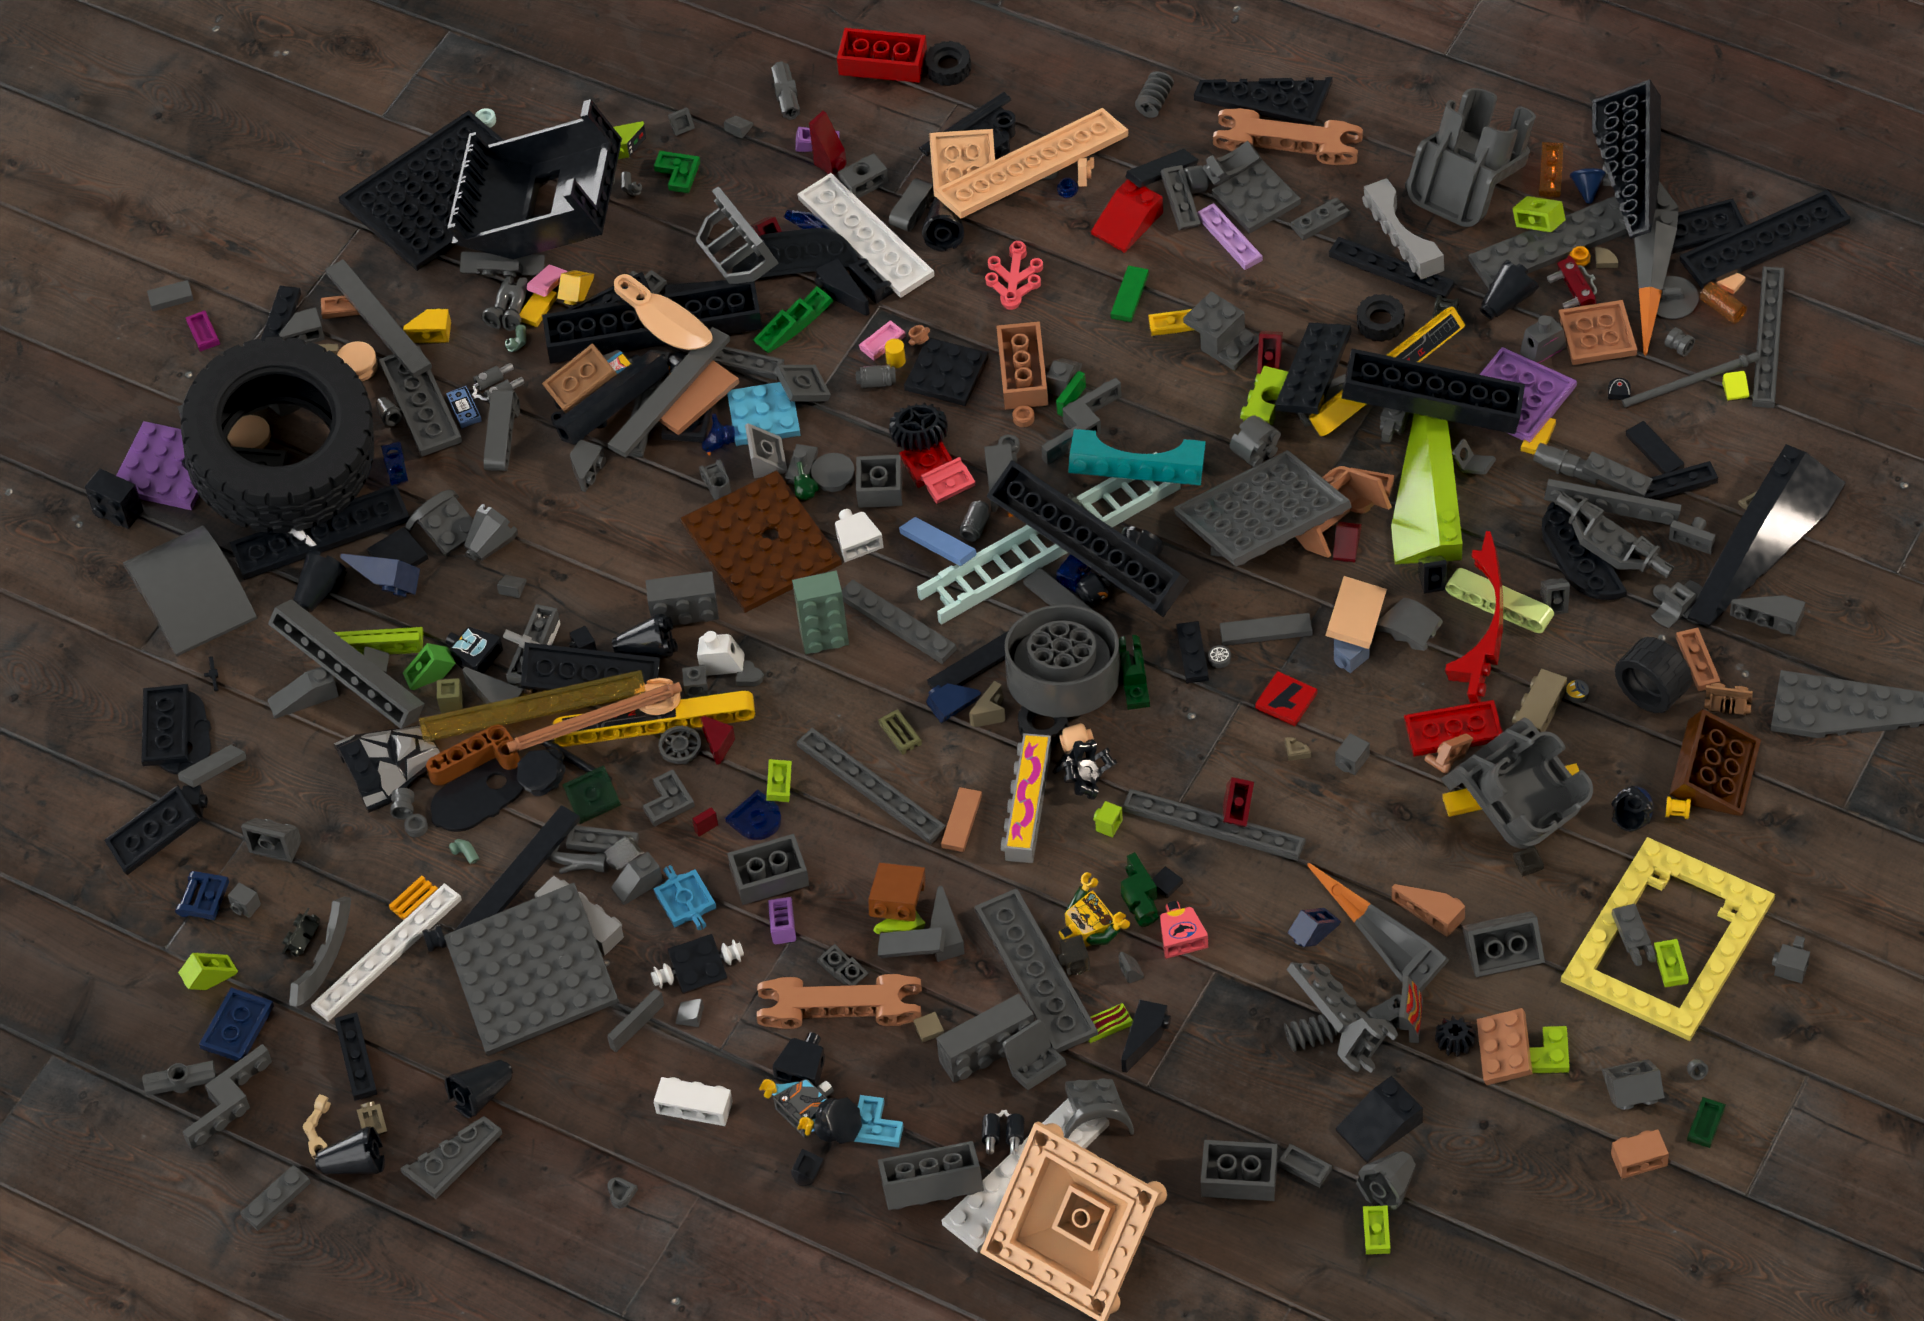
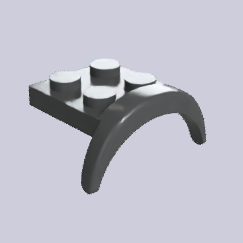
(443, 521)
(1094, 1100)

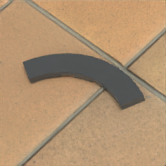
(311, 980)

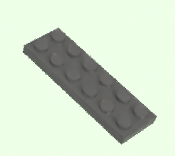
(421, 407)

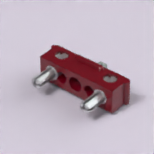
(1575, 282)

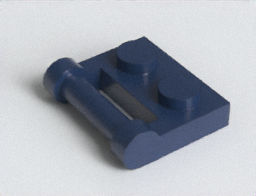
(208, 897)

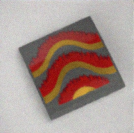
(1411, 1009)

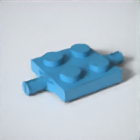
(684, 898)

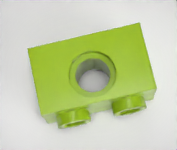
(1539, 214)

